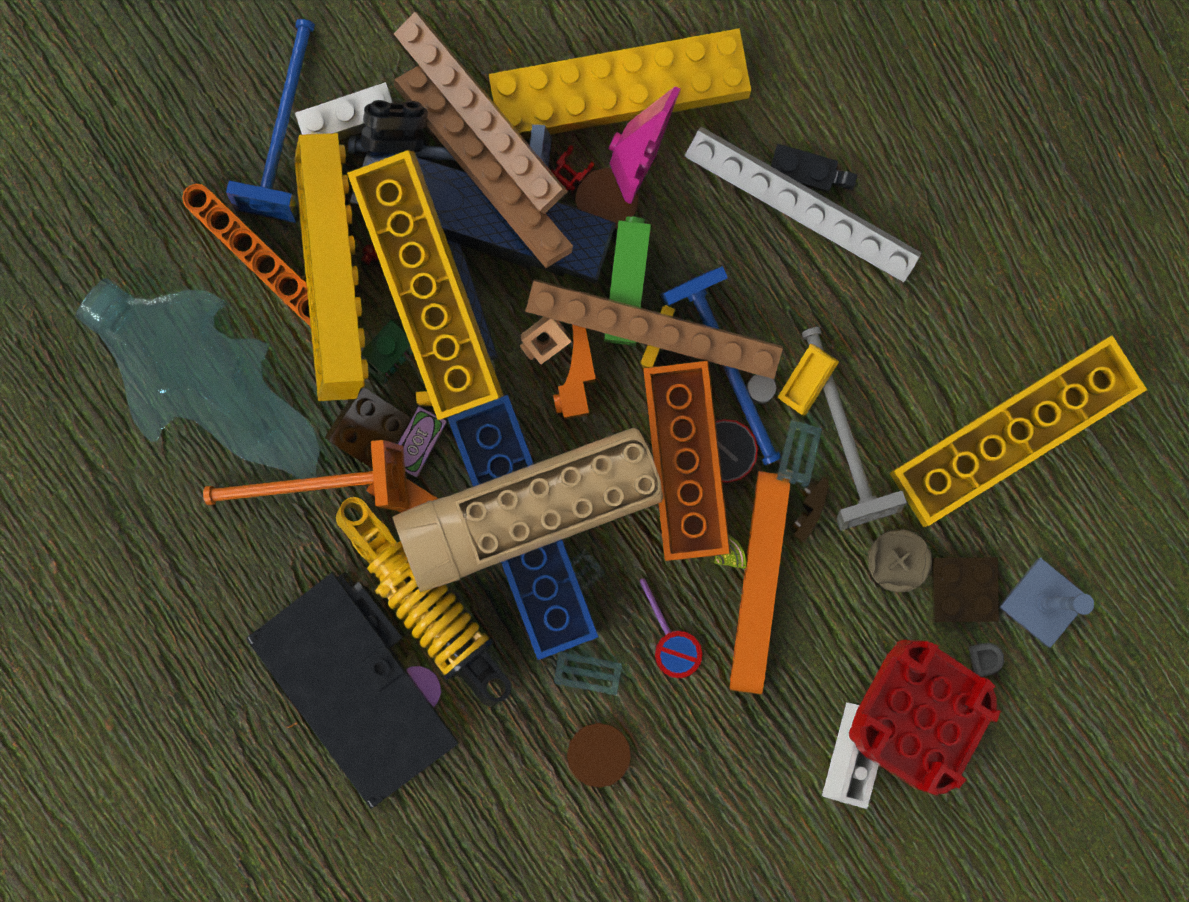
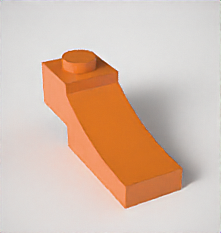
(572, 396)

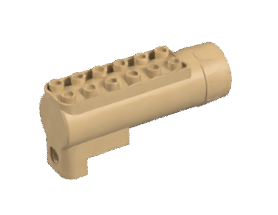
(528, 508)

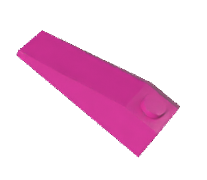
(639, 144)

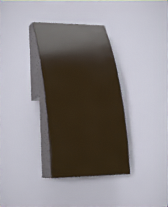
(814, 500)

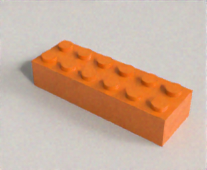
(687, 460)

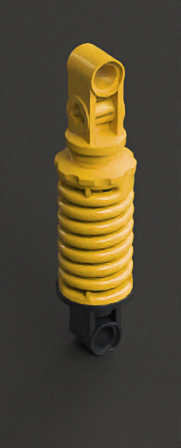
(430, 614)

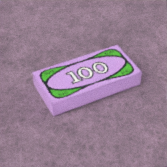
(420, 439)

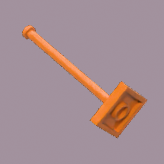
(387, 477)

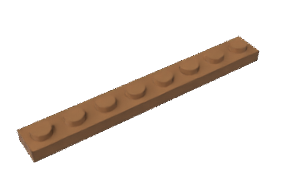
(480, 113)
(483, 168)
(654, 328)

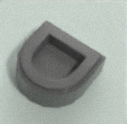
(985, 658)

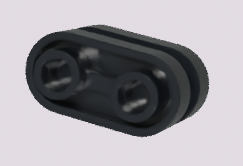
(394, 126)

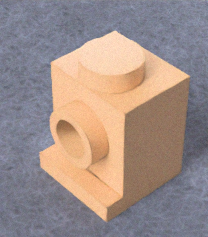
(544, 350)

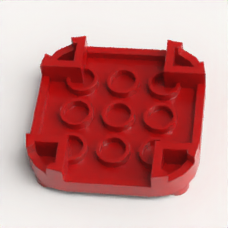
(924, 716)

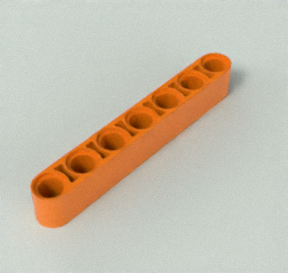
(252, 257)
(759, 583)

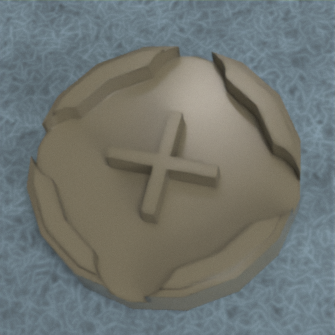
(899, 560)

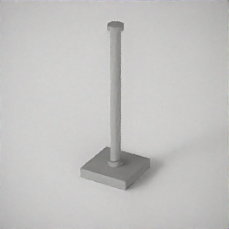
(869, 506)

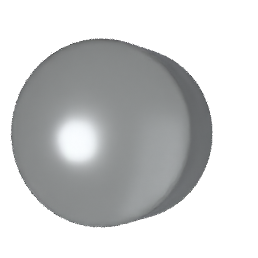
(761, 389)

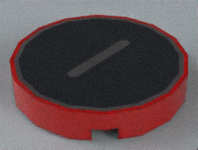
(736, 450)

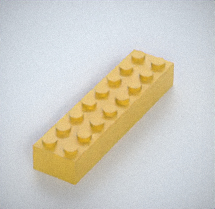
(623, 83)
(329, 267)
(425, 284)
(1018, 431)

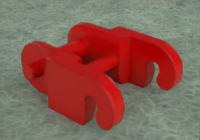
(578, 177)

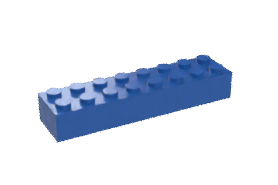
(541, 578)

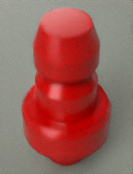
(369, 254)

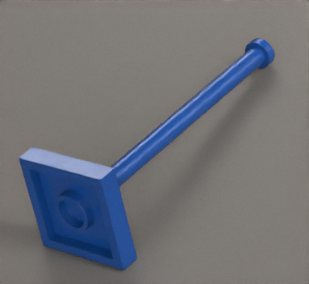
(263, 199)
(695, 291)

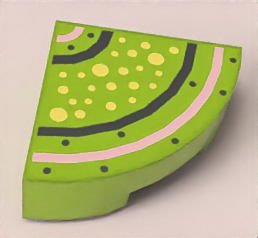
(735, 559)

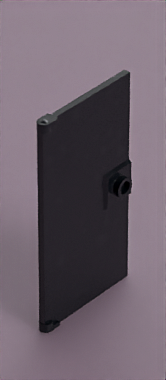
(352, 690)

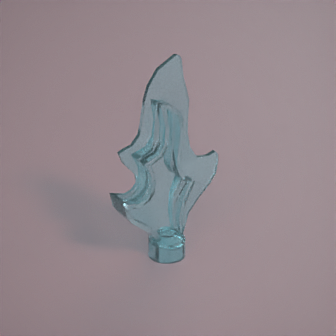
(189, 370)

